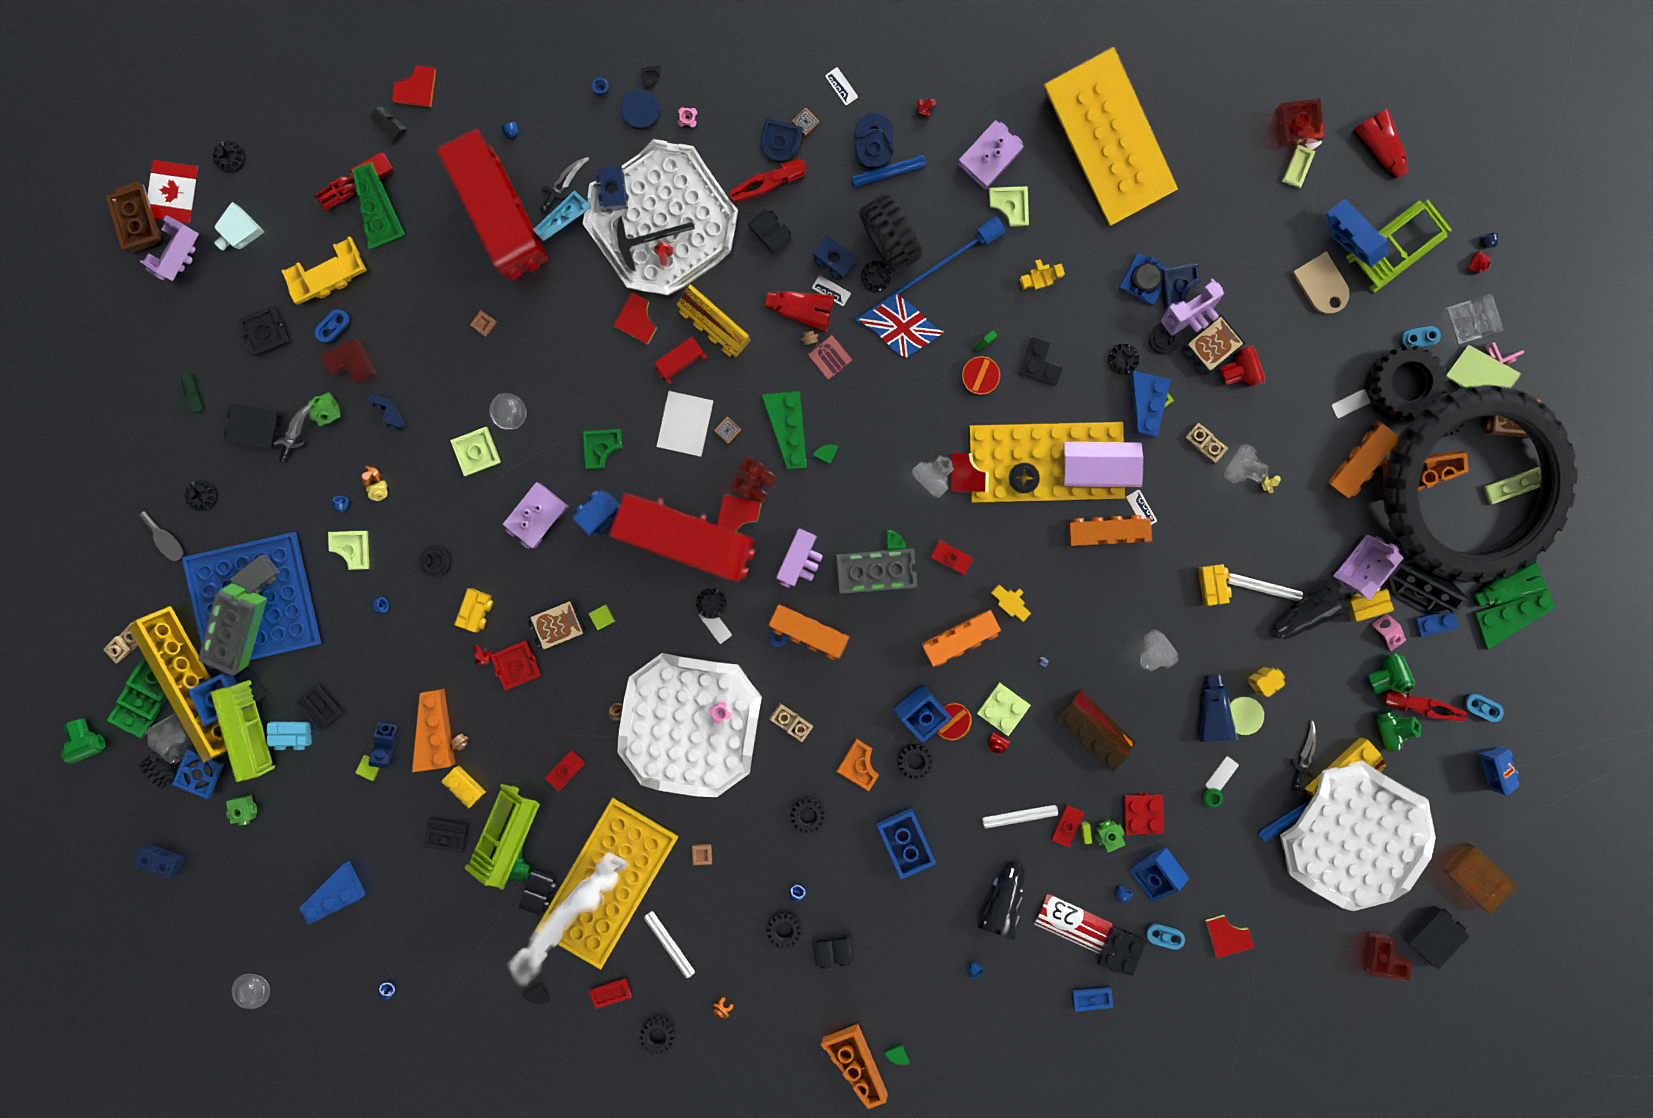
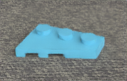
(562, 215)

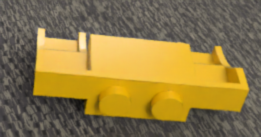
(326, 276)

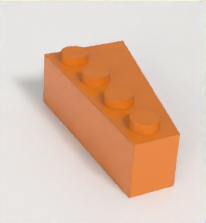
(1364, 460)
(1440, 467)
(1109, 531)
(809, 631)
(961, 637)
(433, 733)
(855, 1061)

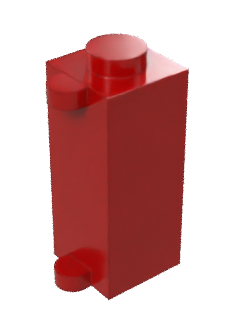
(679, 359)

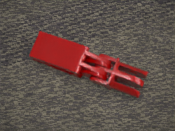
(770, 180)
(331, 196)
(1420, 705)

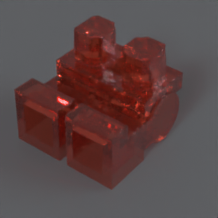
(753, 480)

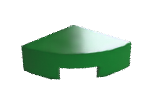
(985, 341)
(826, 453)
(894, 540)
(897, 1055)

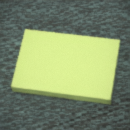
(1479, 369)

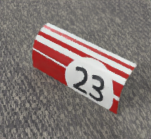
(1073, 924)

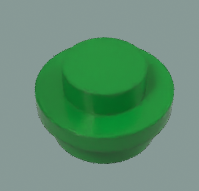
(1213, 797)

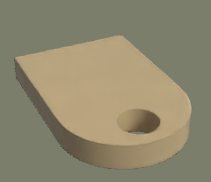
(1321, 282)

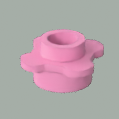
(683, 112)
(714, 711)

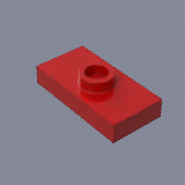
(951, 557)
(565, 770)
(1067, 826)
(610, 993)

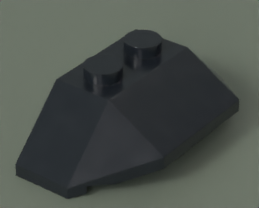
(1425, 589)

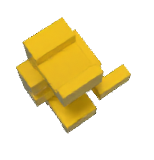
(1041, 276)
(1011, 602)

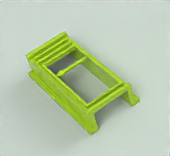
(1382, 271)
(242, 731)
(496, 871)

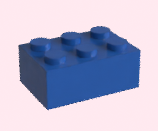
(597, 512)
(906, 843)

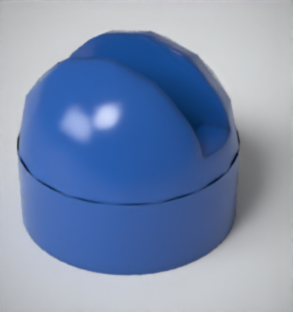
(597, 88)
(509, 129)
(340, 503)
(384, 603)
(797, 893)
(1123, 895)
(975, 970)
(382, 990)

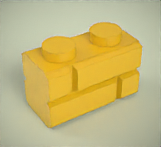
(1214, 584)
(1364, 609)
(473, 610)
(1266, 681)
(463, 786)

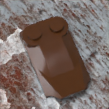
(133, 218)

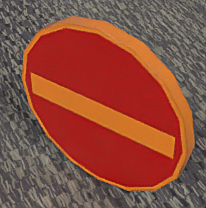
(981, 375)
(958, 725)

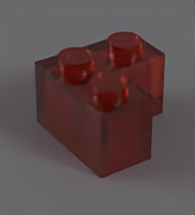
(349, 356)
(1381, 959)

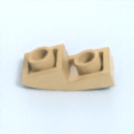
(1206, 443)
(121, 645)
(791, 722)

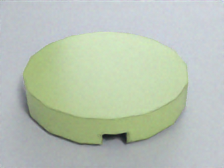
(1247, 715)

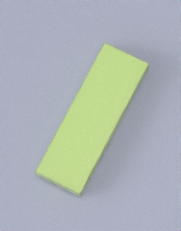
(1513, 486)

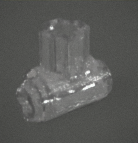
(1246, 465)
(934, 475)
(1157, 651)

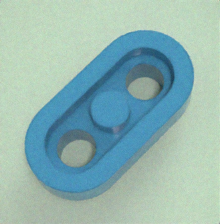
(1421, 336)
(1483, 706)
(1164, 936)

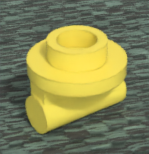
(1267, 484)
(377, 491)

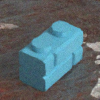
(289, 734)

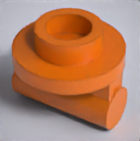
(371, 474)

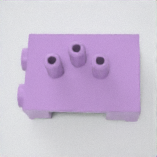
(991, 154)
(175, 252)
(1183, 314)
(536, 520)
(797, 559)
(1368, 566)

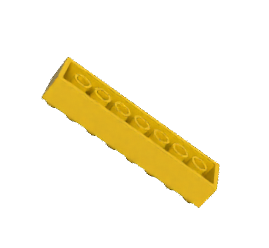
(177, 671)

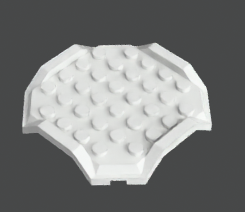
(665, 189)
(672, 736)
(1360, 838)
(583, 897)

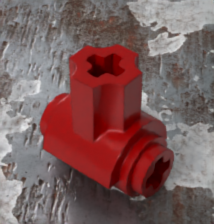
(1245, 368)

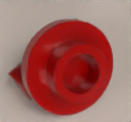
(923, 107)
(663, 250)
(1479, 262)
(482, 658)
(998, 743)

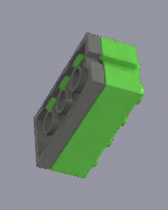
(876, 571)
(232, 629)

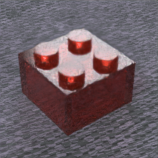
(1300, 122)

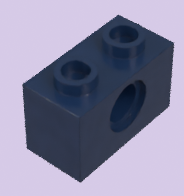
(617, 199)
(829, 247)
(159, 861)

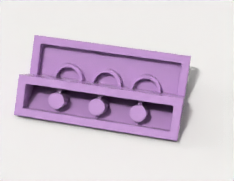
(1103, 464)

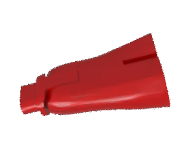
(1384, 141)
(803, 307)

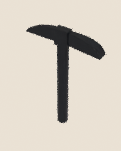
(625, 243)

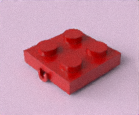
(515, 665)
(1143, 814)

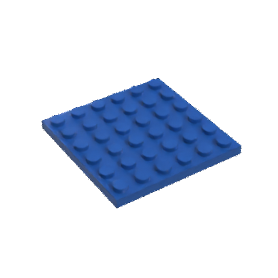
(288, 614)

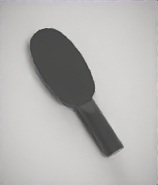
(164, 541)

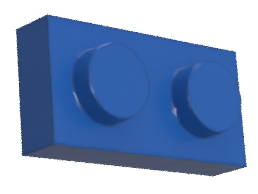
(1436, 623)
(1092, 999)

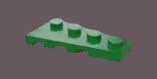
(378, 214)
(787, 423)
(1508, 618)

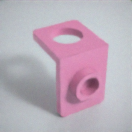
(1507, 360)
(1393, 634)

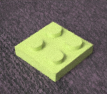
(475, 451)
(1003, 709)

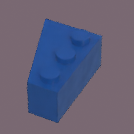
(1356, 233)
(1148, 401)
(334, 894)

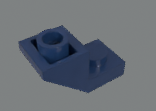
(391, 413)
(384, 745)

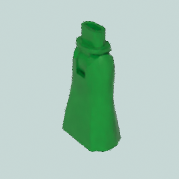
(1518, 585)

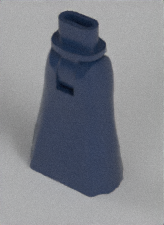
(1216, 716)

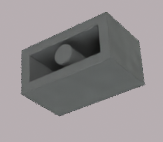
(256, 575)

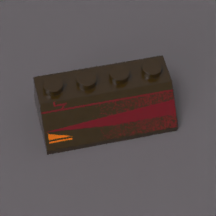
(1096, 730)

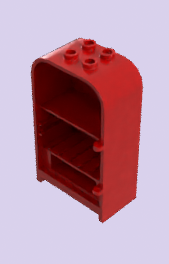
(493, 205)
(683, 537)

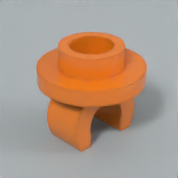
(720, 1011)

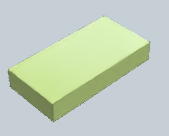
(1298, 166)

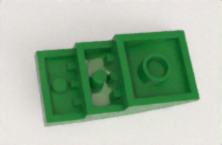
(138, 702)

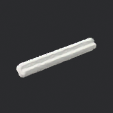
(1265, 587)
(1020, 816)
(669, 944)

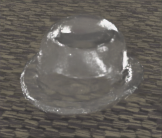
(507, 411)
(250, 991)

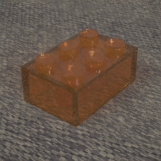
(1479, 878)

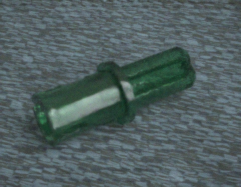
(191, 392)

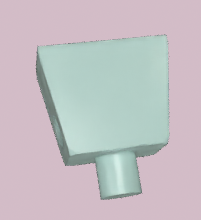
(236, 228)

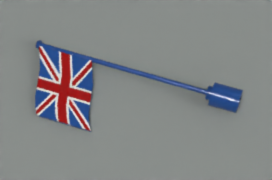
(900, 321)

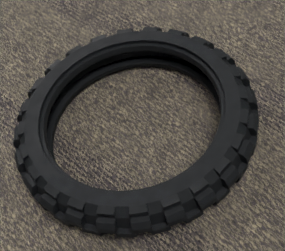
(1550, 509)

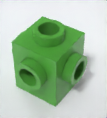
(324, 409)
(241, 810)
(1113, 841)

